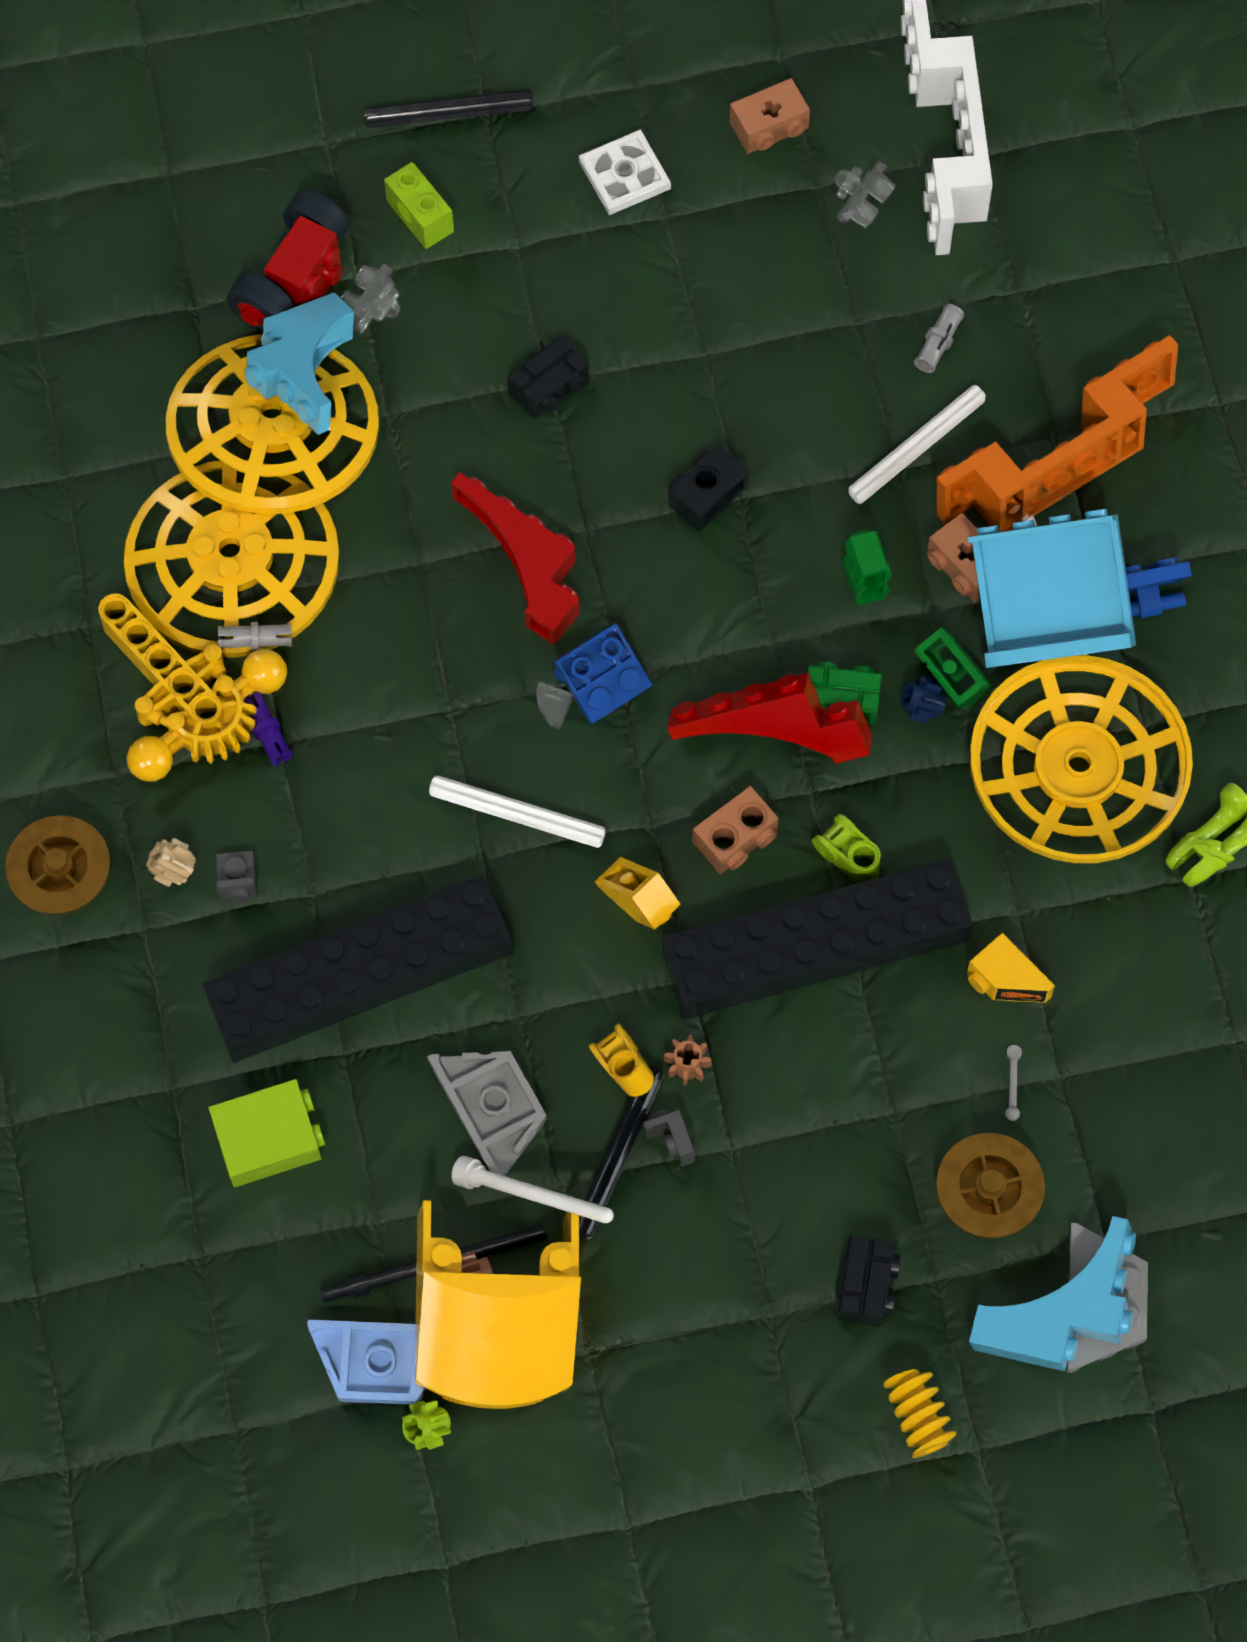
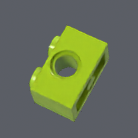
(419, 205)

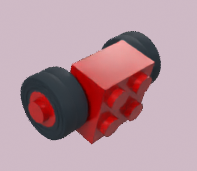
(300, 267)

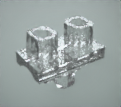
(857, 206)
(377, 300)

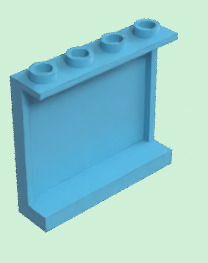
(1053, 589)

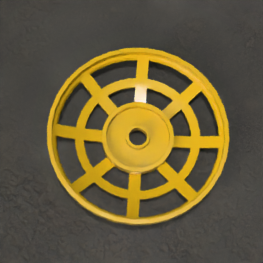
(268, 434)
(228, 573)
(1085, 741)

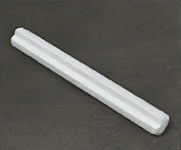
(916, 444)
(517, 811)

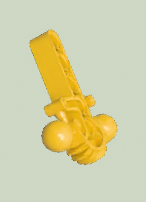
(151, 756)

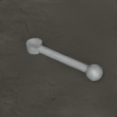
(1013, 1054)

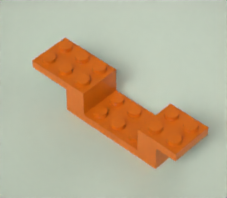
(1112, 432)

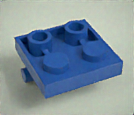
(1146, 583)
(601, 673)

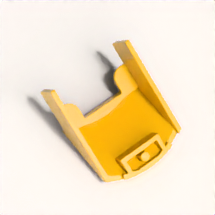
(495, 1335)

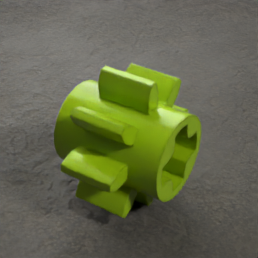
(426, 1425)

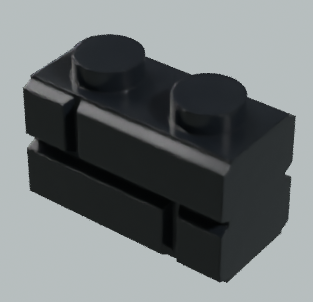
(548, 378)
(866, 1281)

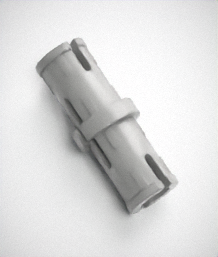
(939, 338)
(254, 636)

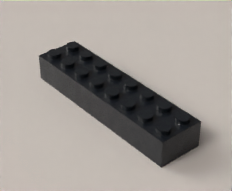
(817, 938)
(358, 968)

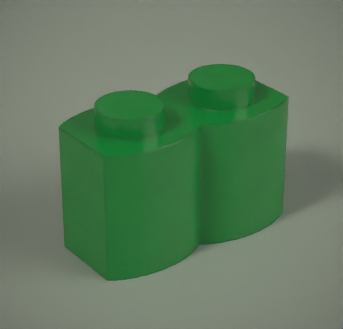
(866, 567)

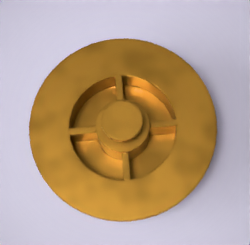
(57, 864)
(990, 1185)

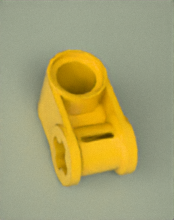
(623, 1062)

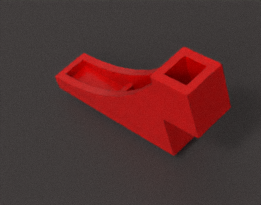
(535, 552)
(779, 710)

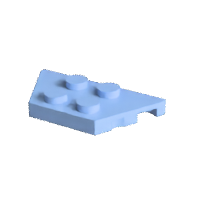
(368, 1360)

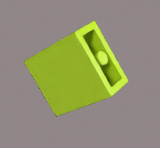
(267, 1132)

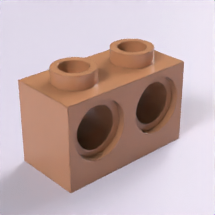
(729, 825)

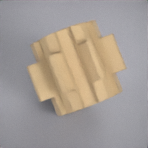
(171, 862)

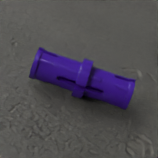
(268, 730)

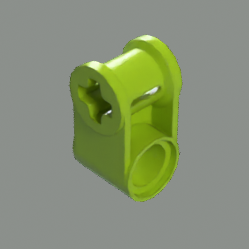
(844, 845)

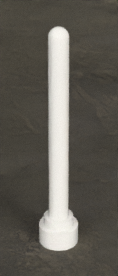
(471, 1173)

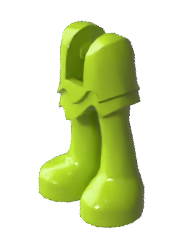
(1213, 853)

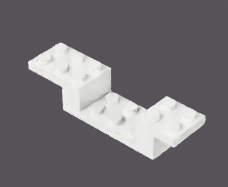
(946, 75)

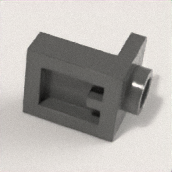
(236, 876)
(677, 1140)

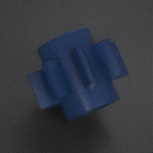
(923, 699)

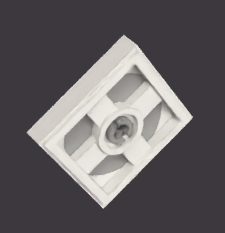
(624, 172)

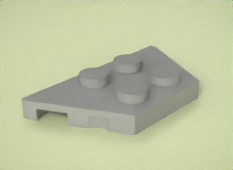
(491, 1103)
(1082, 1248)

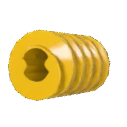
(919, 1411)

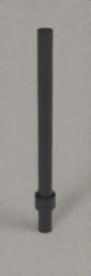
(360, 1284)

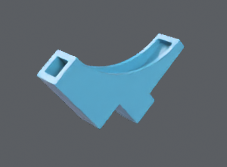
(292, 351)
(1085, 1306)

